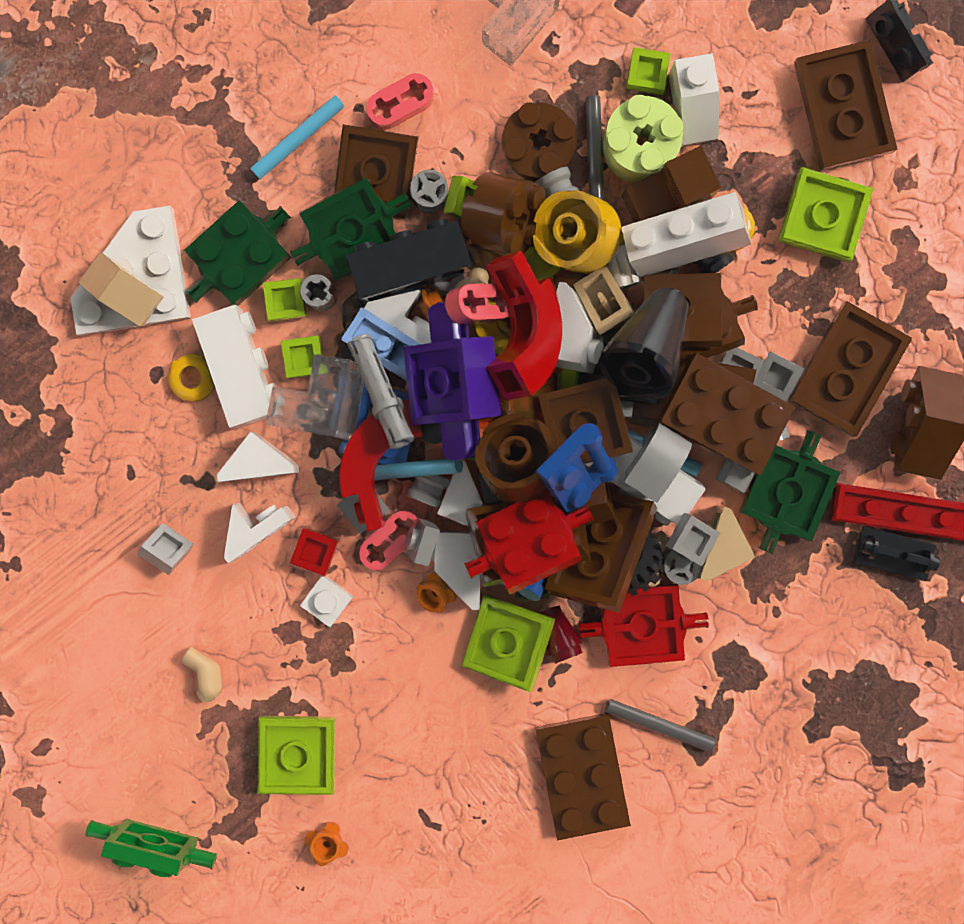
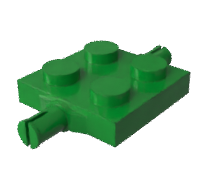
(149, 847)

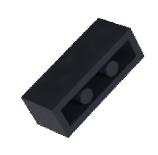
(409, 261)

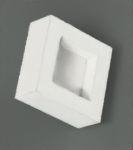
(326, 600)

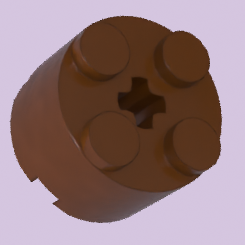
(501, 214)
(503, 443)

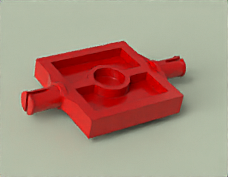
(528, 542)
(647, 628)

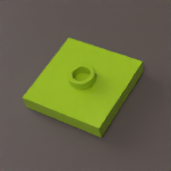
(825, 214)
(508, 642)
(296, 755)

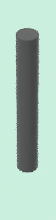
(594, 146)
(660, 725)

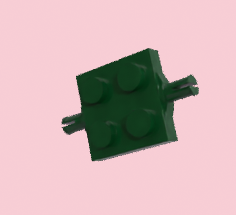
(345, 221)
(237, 253)
(790, 493)

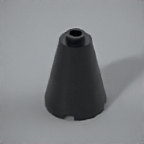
(648, 346)

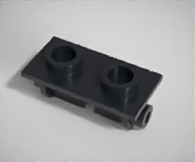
(893, 31)
(896, 553)

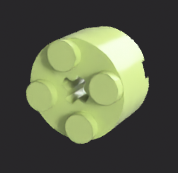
(647, 118)

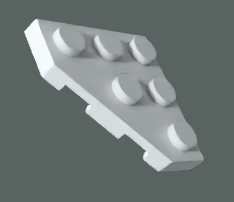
(151, 252)

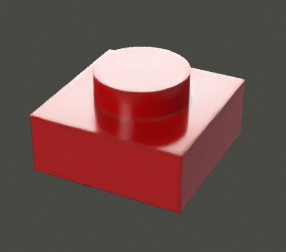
(314, 551)

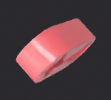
(395, 93)
(478, 296)
(380, 535)

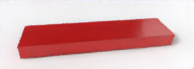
(897, 511)

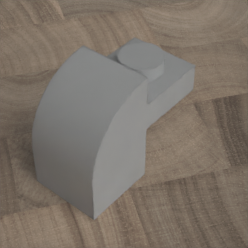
(657, 462)

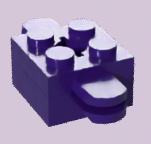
(434, 386)

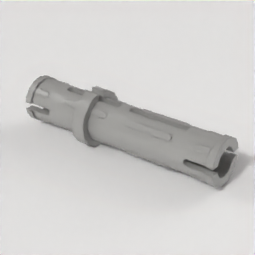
(386, 405)

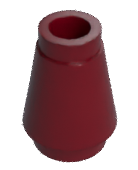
(564, 640)

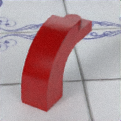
(534, 328)
(359, 467)

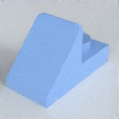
(386, 339)

